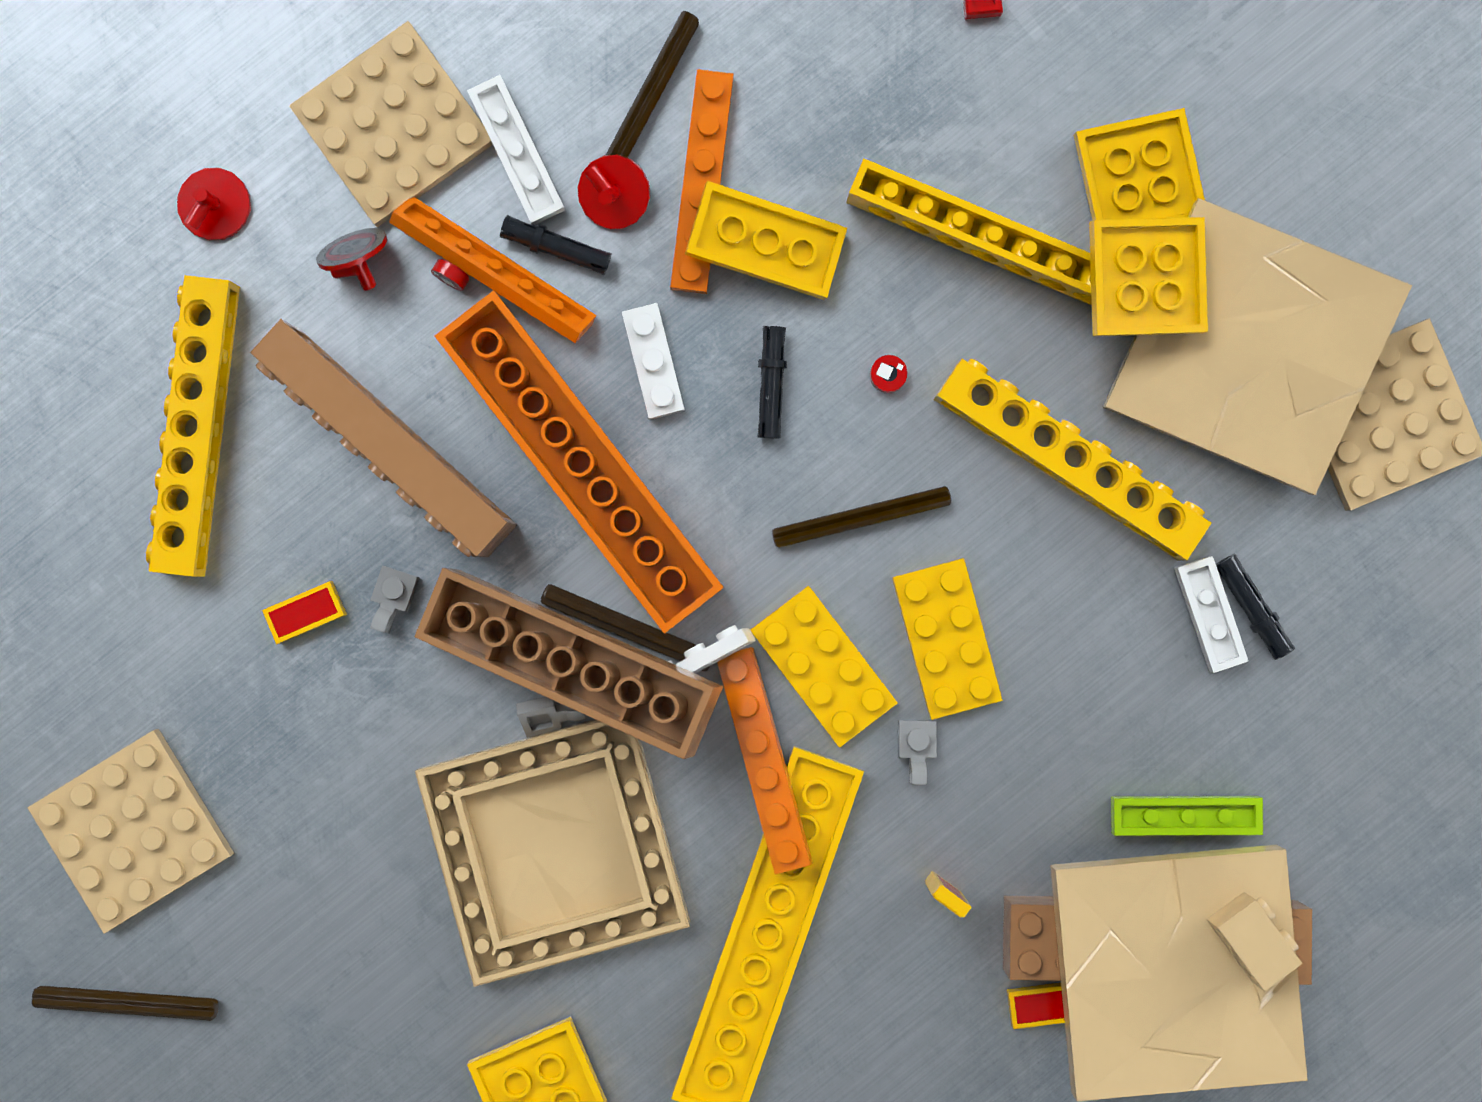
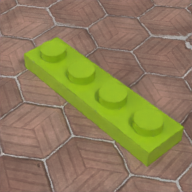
(1186, 815)

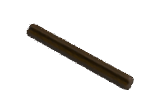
(654, 85)
(861, 516)
(615, 623)
(125, 1003)

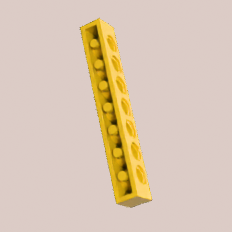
(972, 230)
(205, 444)
(1188, 519)

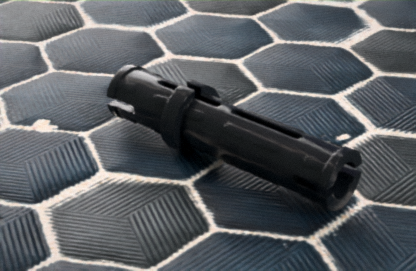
(550, 243)
(771, 390)
(1259, 614)

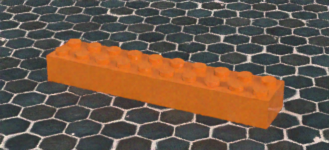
(579, 461)

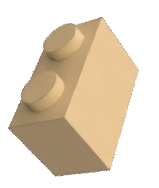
(1255, 941)

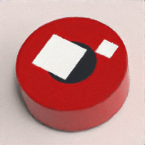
(450, 274)
(888, 373)

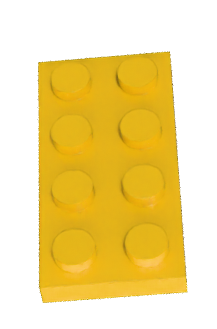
(766, 240)
(947, 639)
(823, 666)

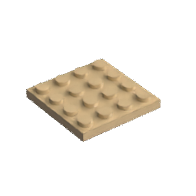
(392, 123)
(1405, 423)
(130, 830)

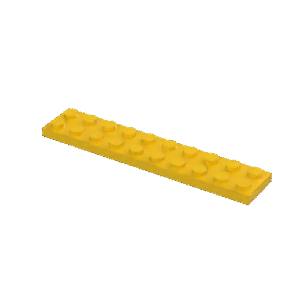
(766, 941)

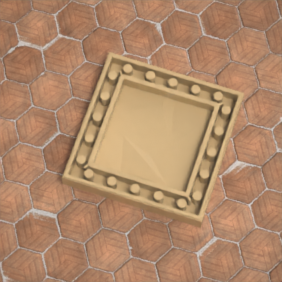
(1280, 356)
(552, 849)
(1154, 987)

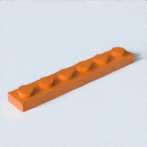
(702, 164)
(492, 269)
(764, 761)

